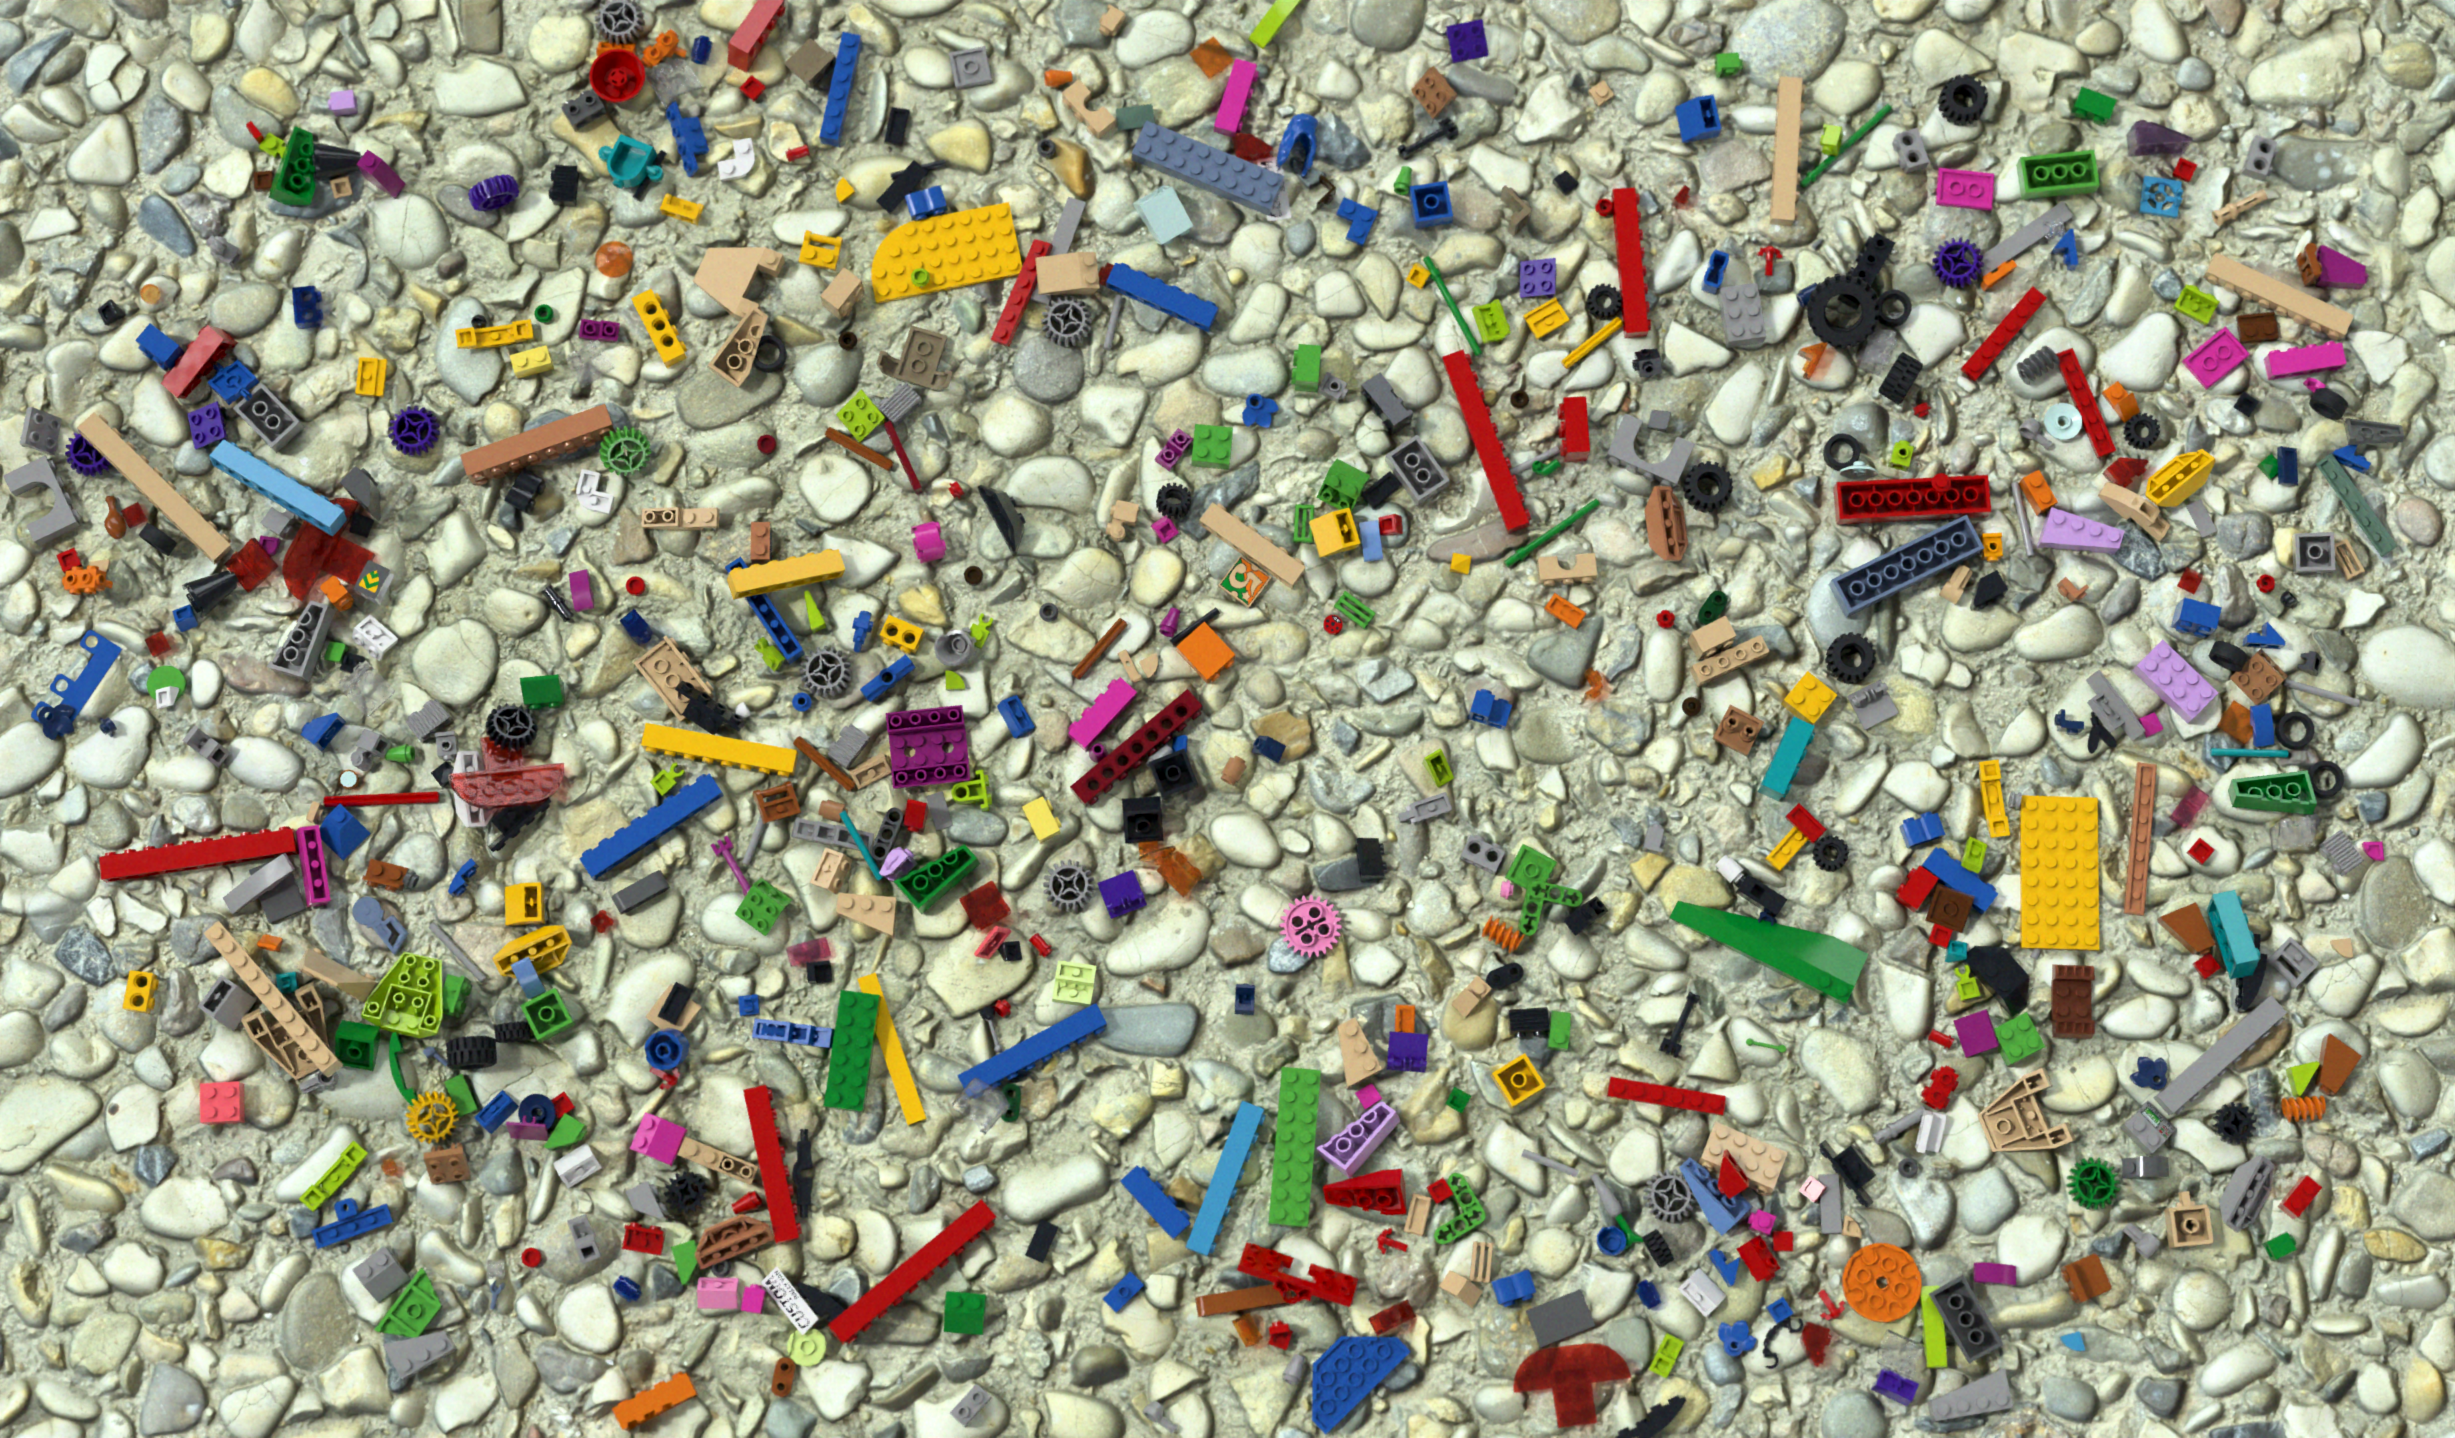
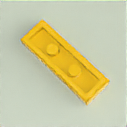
(1786, 849)

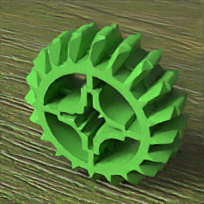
(610, 456)

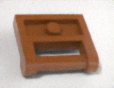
(2308, 265)
(778, 808)

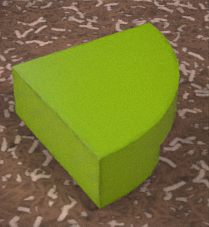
(953, 681)

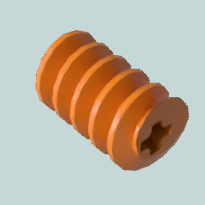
(1501, 934)
(2303, 1107)

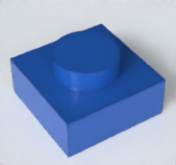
(1779, 1310)

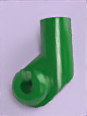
(1543, 469)

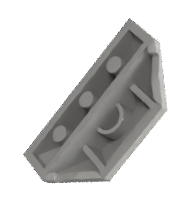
(2246, 1193)

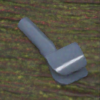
(431, 1051)
(495, 1291)

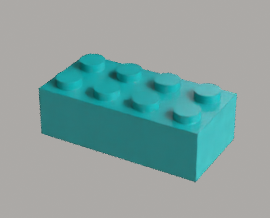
(1785, 760)
(2233, 934)

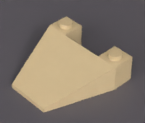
(729, 273)
(320, 967)
(278, 1041)
(2018, 1121)

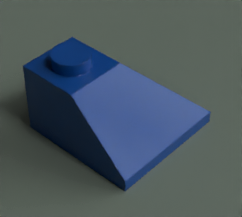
(322, 730)
(342, 832)

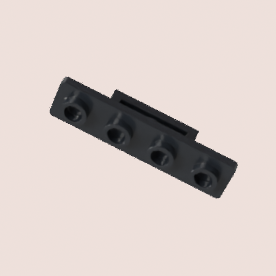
(707, 712)
(512, 819)
(1852, 1168)

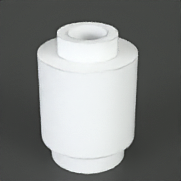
(1729, 869)

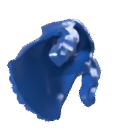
(1300, 129)

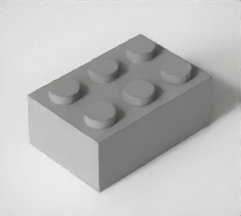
(1741, 315)
(269, 418)
(1417, 470)

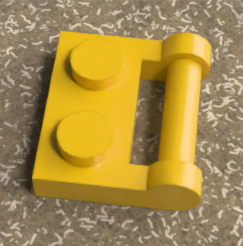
(819, 256)

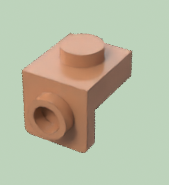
(2068, 590)

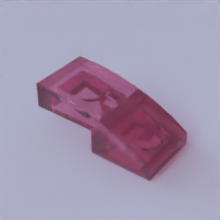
(2189, 806)
(808, 951)

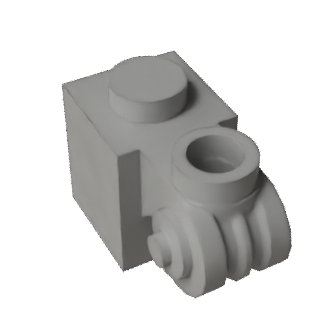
(224, 251)
(279, 523)
(368, 746)

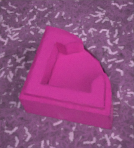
(2313, 384)
(2374, 850)

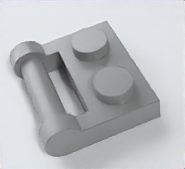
(2297, 958)

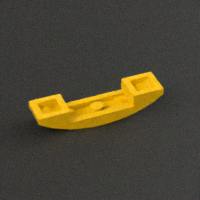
(494, 336)
(1992, 799)

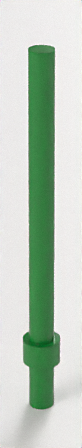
(1436, 276)
(1521, 553)

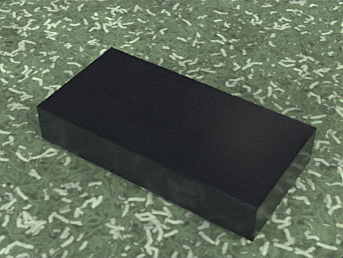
(897, 126)
(1381, 490)
(675, 1003)
(1041, 1241)

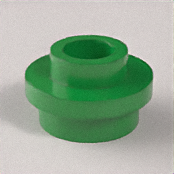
(543, 308)

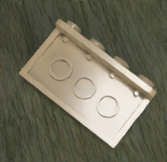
(665, 668)
(1757, 1159)

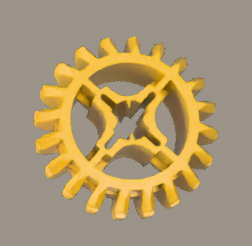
(446, 1115)

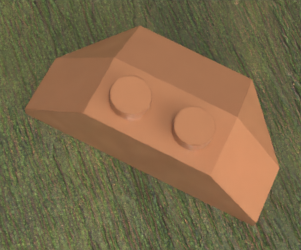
(1666, 524)
(731, 1239)

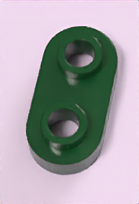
(1712, 607)
(1014, 1102)

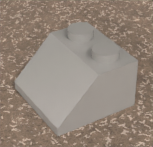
(381, 1274)

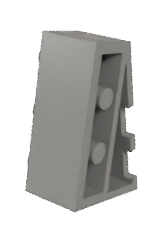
(418, 1353)

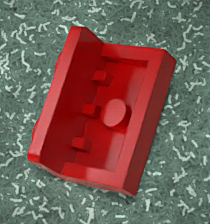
(644, 1239)

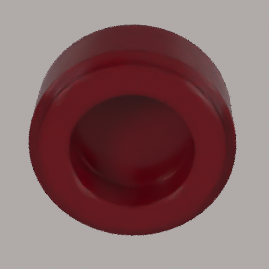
(766, 444)

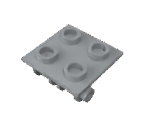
(1872, 704)

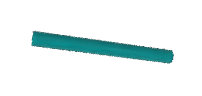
(2249, 752)
(861, 845)

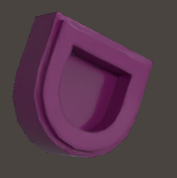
(270, 544)

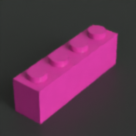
(1235, 98)
(2304, 361)
(1102, 713)
(313, 866)

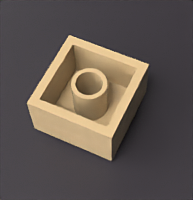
(842, 294)
(1711, 638)

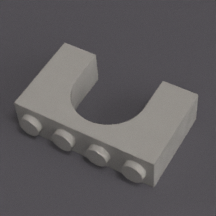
(1623, 453)
(62, 516)

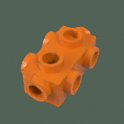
(665, 46)
(85, 580)

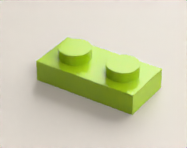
(1974, 855)

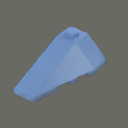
(1718, 1208)

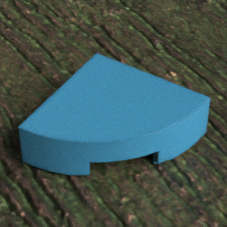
(2073, 1341)

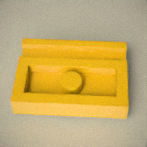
(1546, 318)
(371, 377)

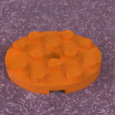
(1862, 1290)

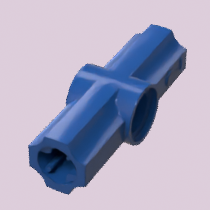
(877, 686)

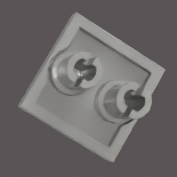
(40, 431)

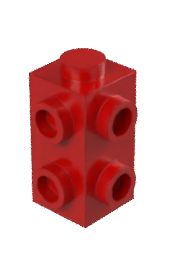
(1943, 1082)
(1758, 1259)

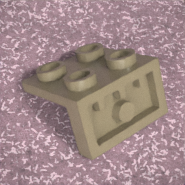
(811, 63)
(1521, 210)

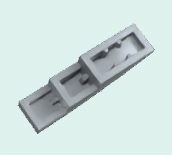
(828, 834)
(259, 883)

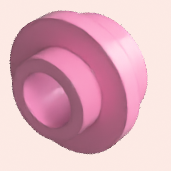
(1506, 889)

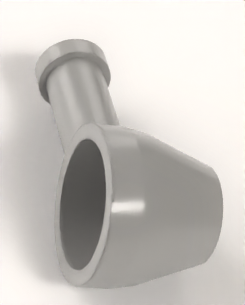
(2029, 430)
(1154, 1413)

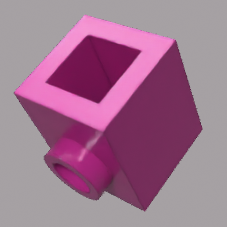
(1761, 1222)
(753, 1299)

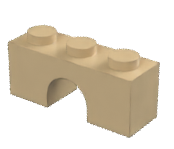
(1098, 121)
(1550, 572)

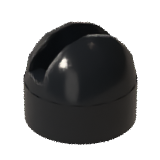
(477, 325)
(2289, 598)

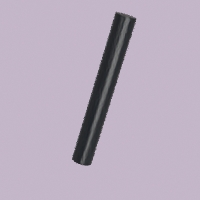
(929, 166)
(644, 184)
(1186, 632)

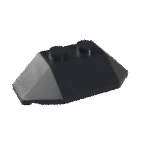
(1004, 515)
(2000, 976)

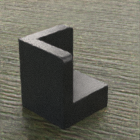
(819, 972)

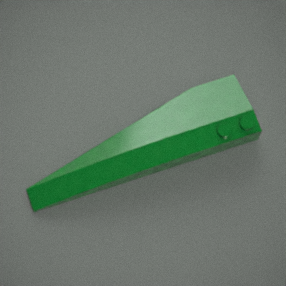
(1798, 954)

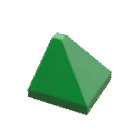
(2269, 466)

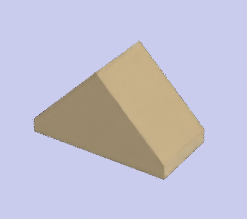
(1461, 1288)

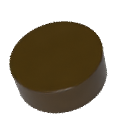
(973, 575)

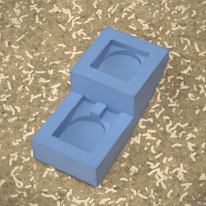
(1370, 541)
(528, 978)

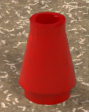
(747, 1203)

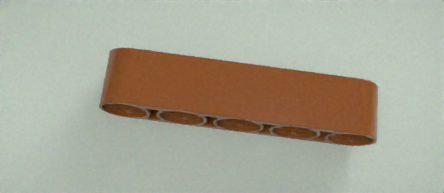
(1238, 1300)

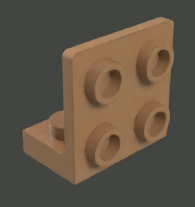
(2259, 677)

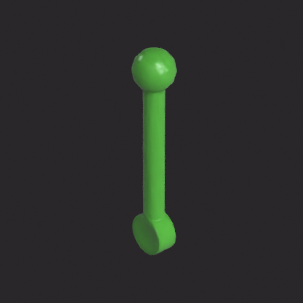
(1781, 1048)

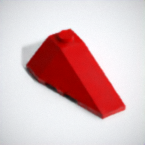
(1375, 1191)

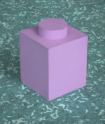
(343, 103)

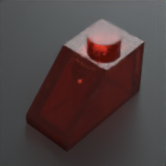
(1250, 147)

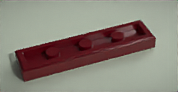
(903, 457)

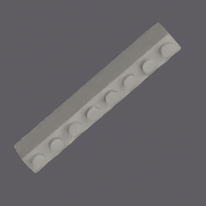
(2220, 1055)

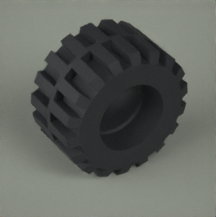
(1966, 86)
(1900, 378)
(1712, 472)
(1861, 646)
(471, 1052)

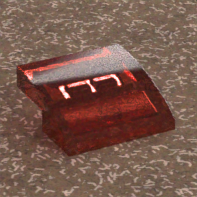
(251, 565)

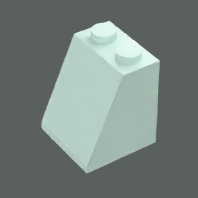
(1163, 214)

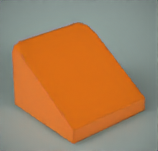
(270, 943)

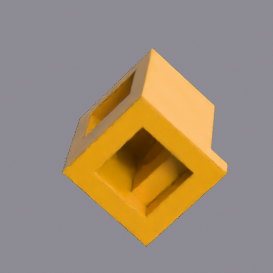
(1991, 539)

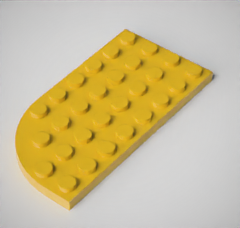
(952, 247)

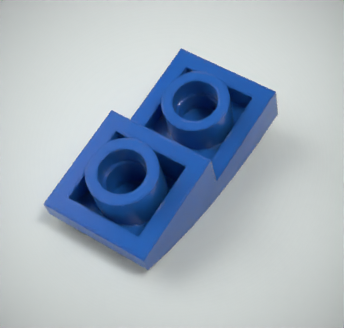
(2262, 725)
(458, 884)

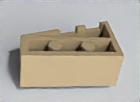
(870, 911)
(1356, 1054)

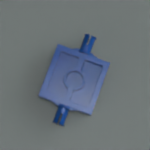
(233, 382)

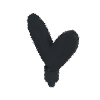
(2098, 731)

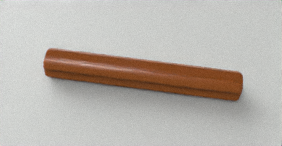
(859, 449)
(1099, 648)
(824, 763)

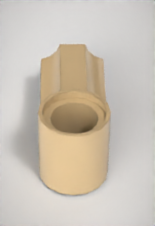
(1954, 587)

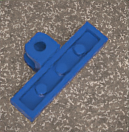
(351, 1222)

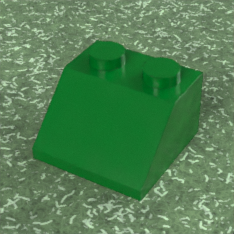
(543, 691)
(357, 1044)
(964, 1313)

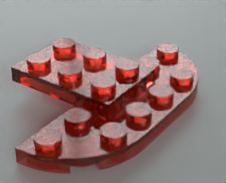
(318, 551)
(506, 780)
(1570, 1375)

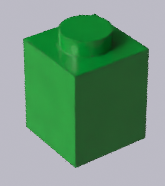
(2280, 1246)

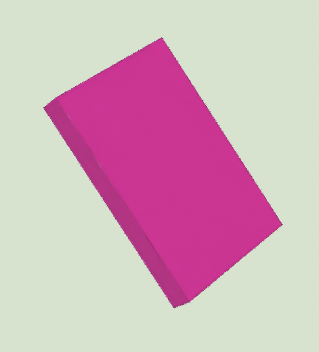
(1964, 189)
(2215, 358)

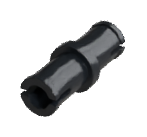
(558, 603)

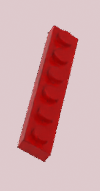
(1020, 294)
(2003, 333)
(2085, 403)
(1666, 1096)

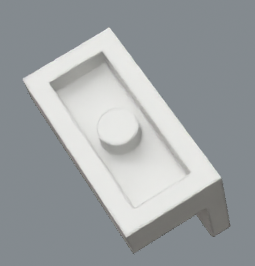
(1930, 1131)
(577, 1165)
(1702, 1292)

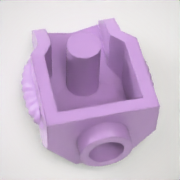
(898, 864)

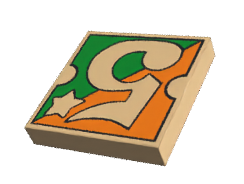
(1244, 581)

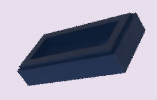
(2287, 466)

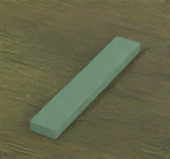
(2356, 505)

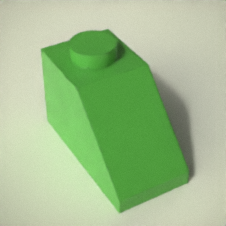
(1559, 1031)
(566, 1133)
(685, 1260)

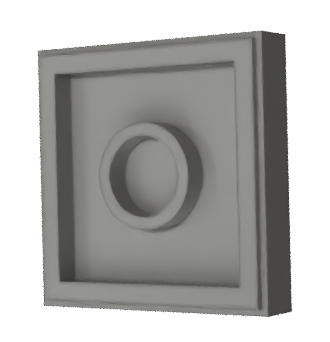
(970, 67)

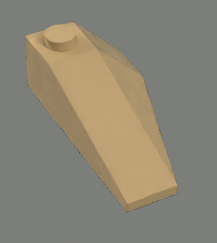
(738, 352)

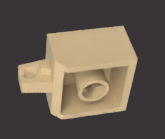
(2188, 1213)

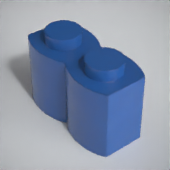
(926, 203)
(1715, 270)
(1921, 830)
(1514, 1287)

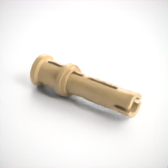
(2232, 212)

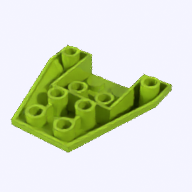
(408, 997)

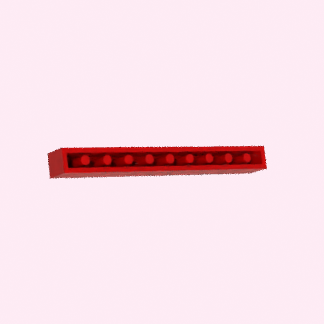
(1486, 442)
(198, 855)
(911, 1272)

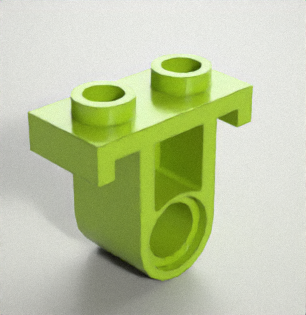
(975, 791)

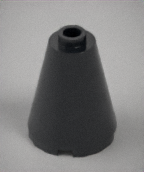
(334, 161)
(210, 591)

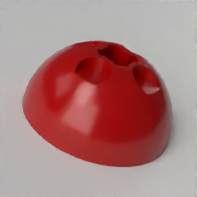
(613, 68)

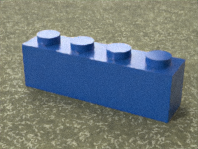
(1958, 878)
(1155, 1202)

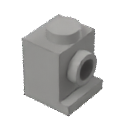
(1333, 394)
(447, 737)
(1654, 839)

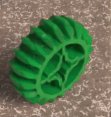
(2095, 1175)

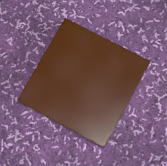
(1950, 908)

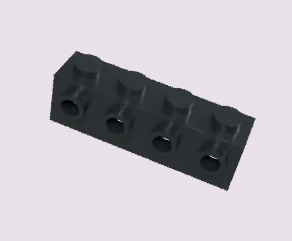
(1869, 264)

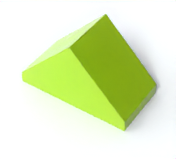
(1438, 768)
(2300, 1076)

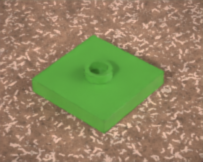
(1530, 866)

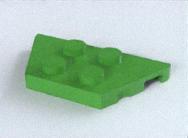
(412, 1309)

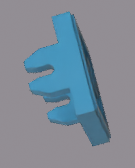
(2174, 185)

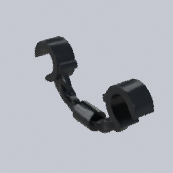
(1770, 1335)

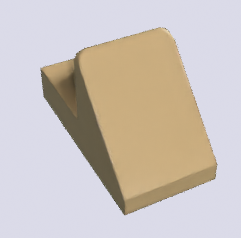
(1471, 996)

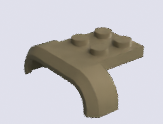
(918, 360)

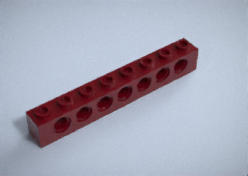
(1110, 762)

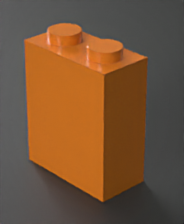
(1206, 653)

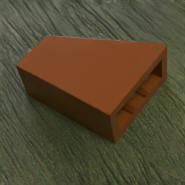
(2188, 928)
(2335, 1064)

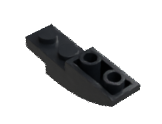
(2249, 985)
(820, 1302)
(1659, 1418)

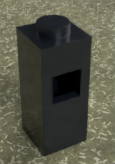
(1760, 895)

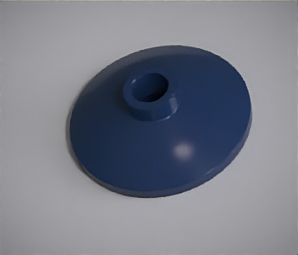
(530, 1106)

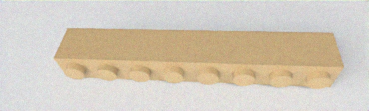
(1786, 151)
(2278, 296)

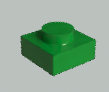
(1458, 1100)

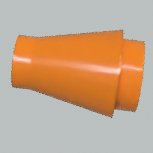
(1057, 77)

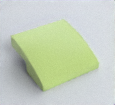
(1074, 983)

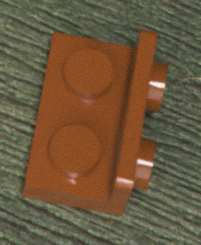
(385, 875)

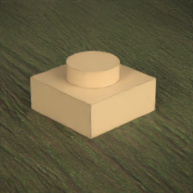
(1601, 93)
(315, 813)

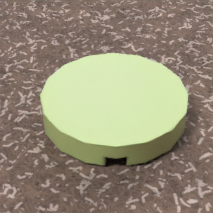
(807, 1348)

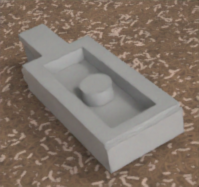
(1426, 809)

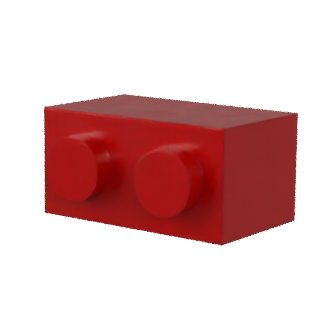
(1916, 888)
(2299, 1197)

